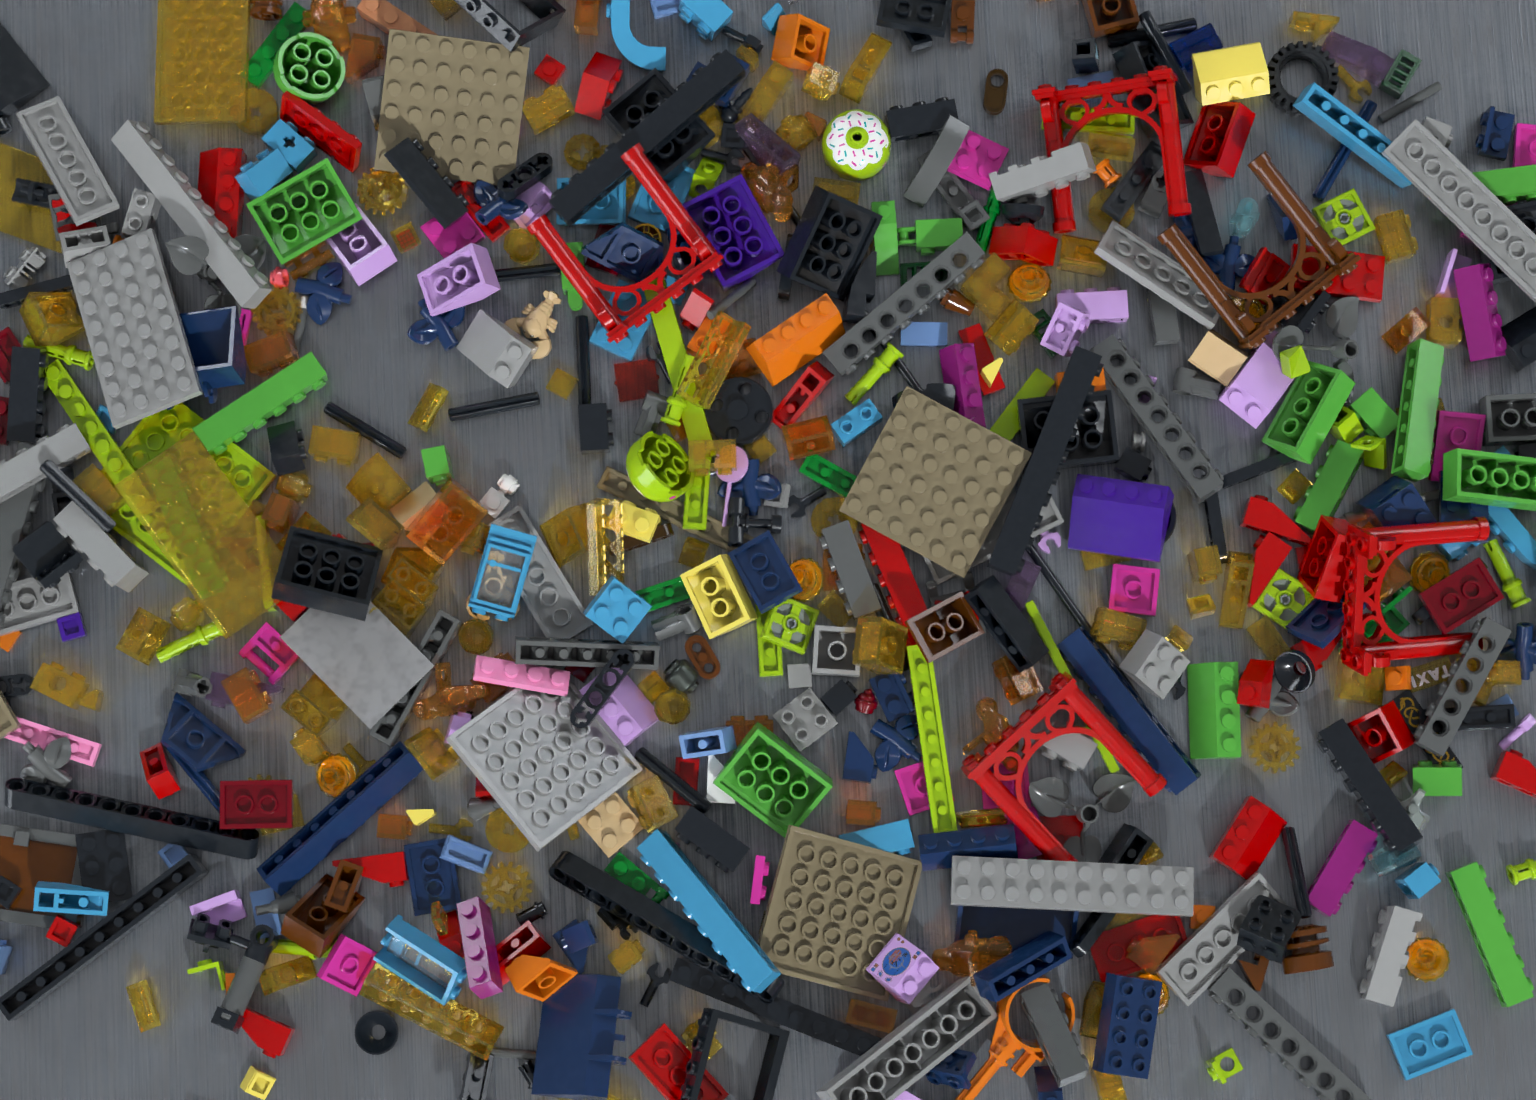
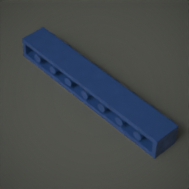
(1128, 709)
(340, 819)

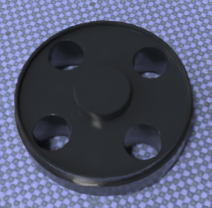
(741, 411)

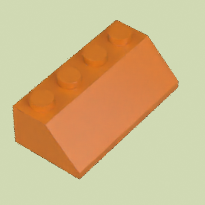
(797, 340)

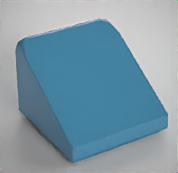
(770, 19)

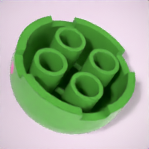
(309, 67)

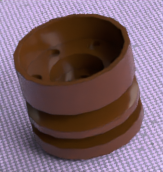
(1306, 951)

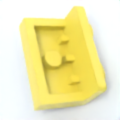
(638, 522)

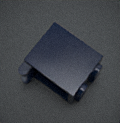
(1395, 504)

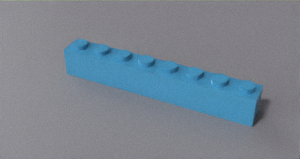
(709, 911)

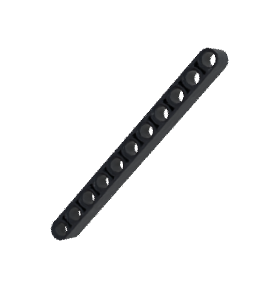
(129, 818)
(649, 918)

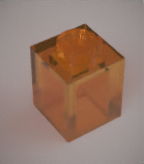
(394, 827)

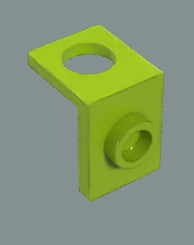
(705, 174)
(1374, 451)
(206, 965)
(1215, 1070)

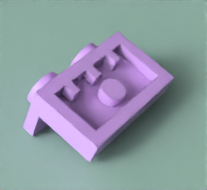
(1065, 329)

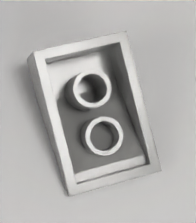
(496, 349)

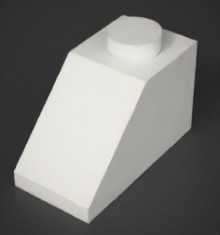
(714, 793)

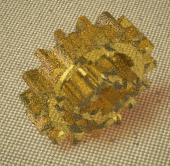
(389, 198)
(273, 319)
(1275, 736)
(509, 898)

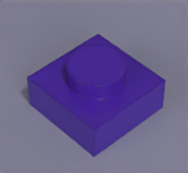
(71, 627)

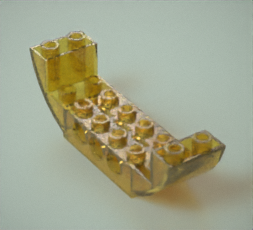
(404, 603)

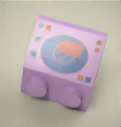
(902, 969)

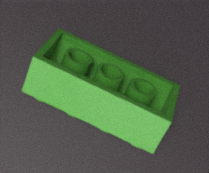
(1308, 412)
(1213, 710)

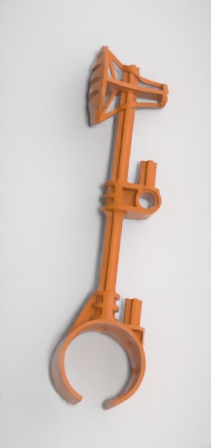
(1006, 1042)

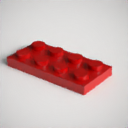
(325, 133)
(1362, 282)
(1110, 948)
(664, 1064)

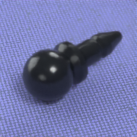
(730, 113)

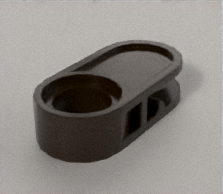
(995, 96)

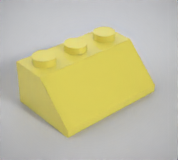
(1230, 74)
(718, 596)

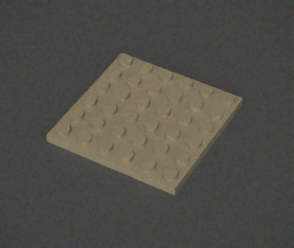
(456, 101)
(935, 482)
(836, 909)

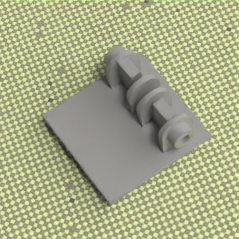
(27, 255)
(805, 719)

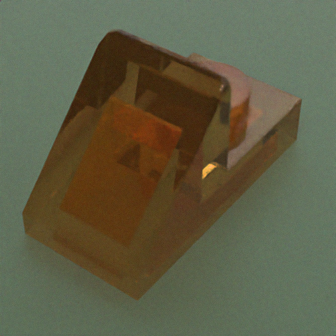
(1406, 330)

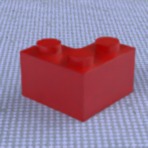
(597, 84)
(1023, 244)

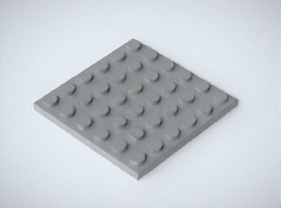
(542, 764)

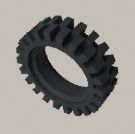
(1300, 51)

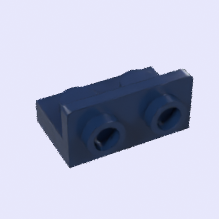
(1495, 134)
(892, 695)
(953, 1070)

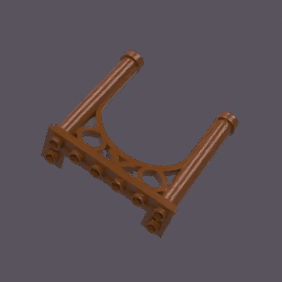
(1306, 226)

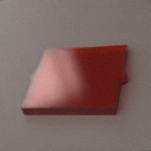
(635, 379)

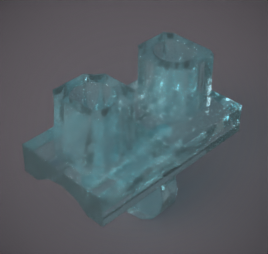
(1244, 217)

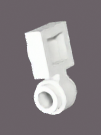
(495, 500)

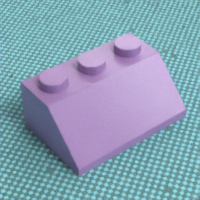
(626, 711)

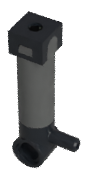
(246, 978)

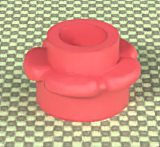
(279, 277)

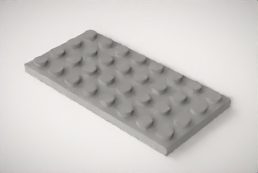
(134, 328)

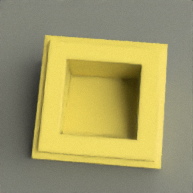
(990, 371)
(420, 816)
(257, 1083)

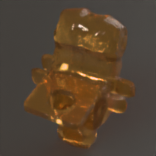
(331, 20)
(771, 188)
(448, 698)
(993, 727)
(971, 954)

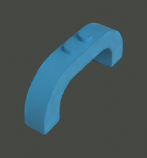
(635, 52)
(1511, 531)

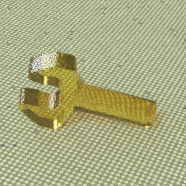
(1354, 85)
(358, 759)
(452, 829)

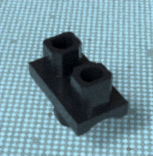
(33, 193)
(209, 934)

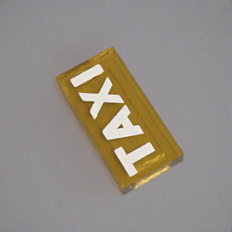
(1430, 674)

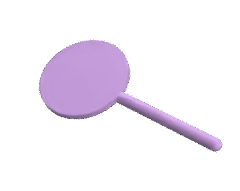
(742, 467)

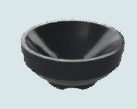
(1022, 213)
(1288, 674)
(364, 1036)

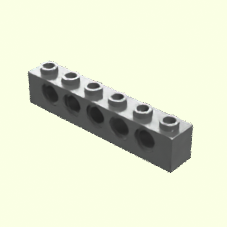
(1496, 637)
(433, 647)
(583, 652)

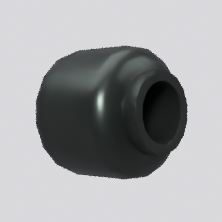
(681, 676)

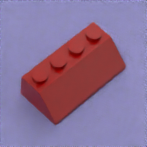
(220, 187)

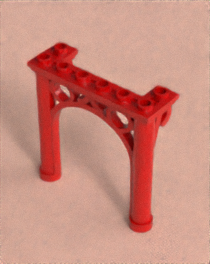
(1169, 134)
(588, 286)
(1363, 545)
(1062, 688)

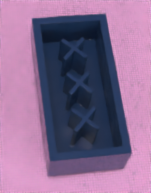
(1127, 1025)

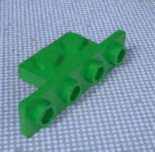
(1391, 615)

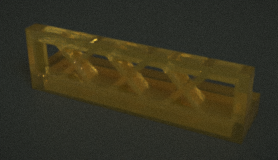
(717, 364)
(597, 543)

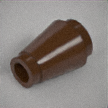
(957, 302)

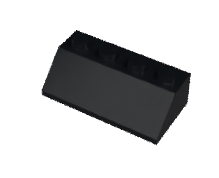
(1140, 58)
(427, 182)
(1521, 340)

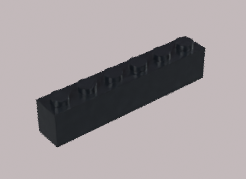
(1369, 787)

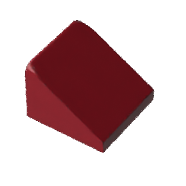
(580, 673)

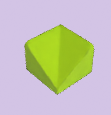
(1294, 362)

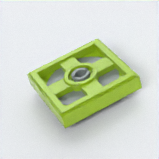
(1344, 217)
(1283, 598)
(790, 625)

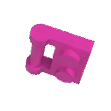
(270, 642)

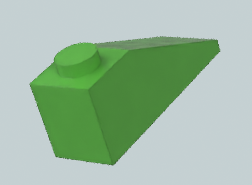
(885, 239)

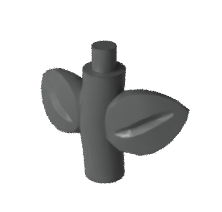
(1281, 703)
(48, 762)

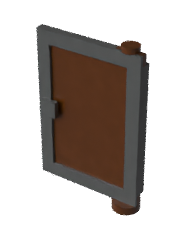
(36, 856)

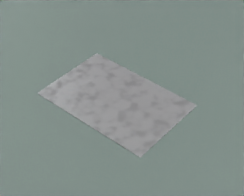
(359, 660)

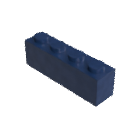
(992, 841)
(1022, 966)

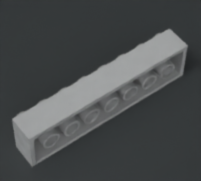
(913, 1046)

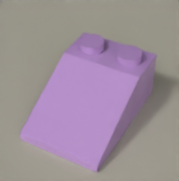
(362, 250)
(459, 280)
(1256, 386)

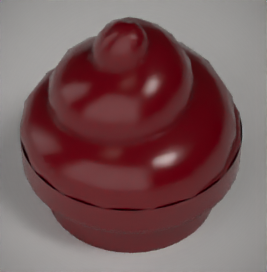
(866, 702)

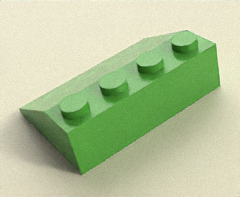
(304, 211)
(773, 780)

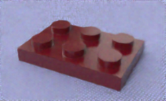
(1460, 596)
(256, 804)

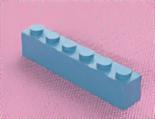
(1349, 130)

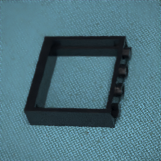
(501, 28)
(701, 1047)

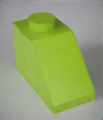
(1346, 426)

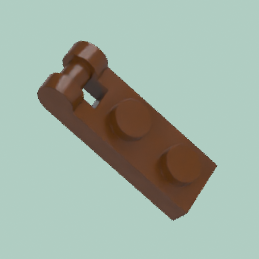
(962, 17)

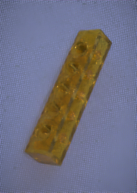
(451, 1022)

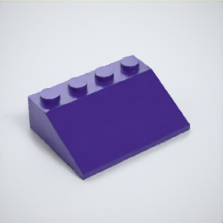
(737, 230)
(1119, 517)

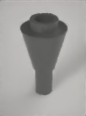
(481, 807)
(278, 906)

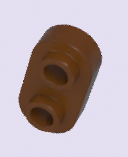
(703, 657)

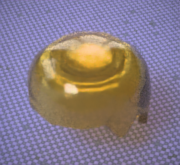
(521, 245)
(476, 636)
(671, 706)

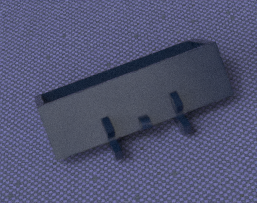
(215, 348)
(1014, 923)
(579, 1039)

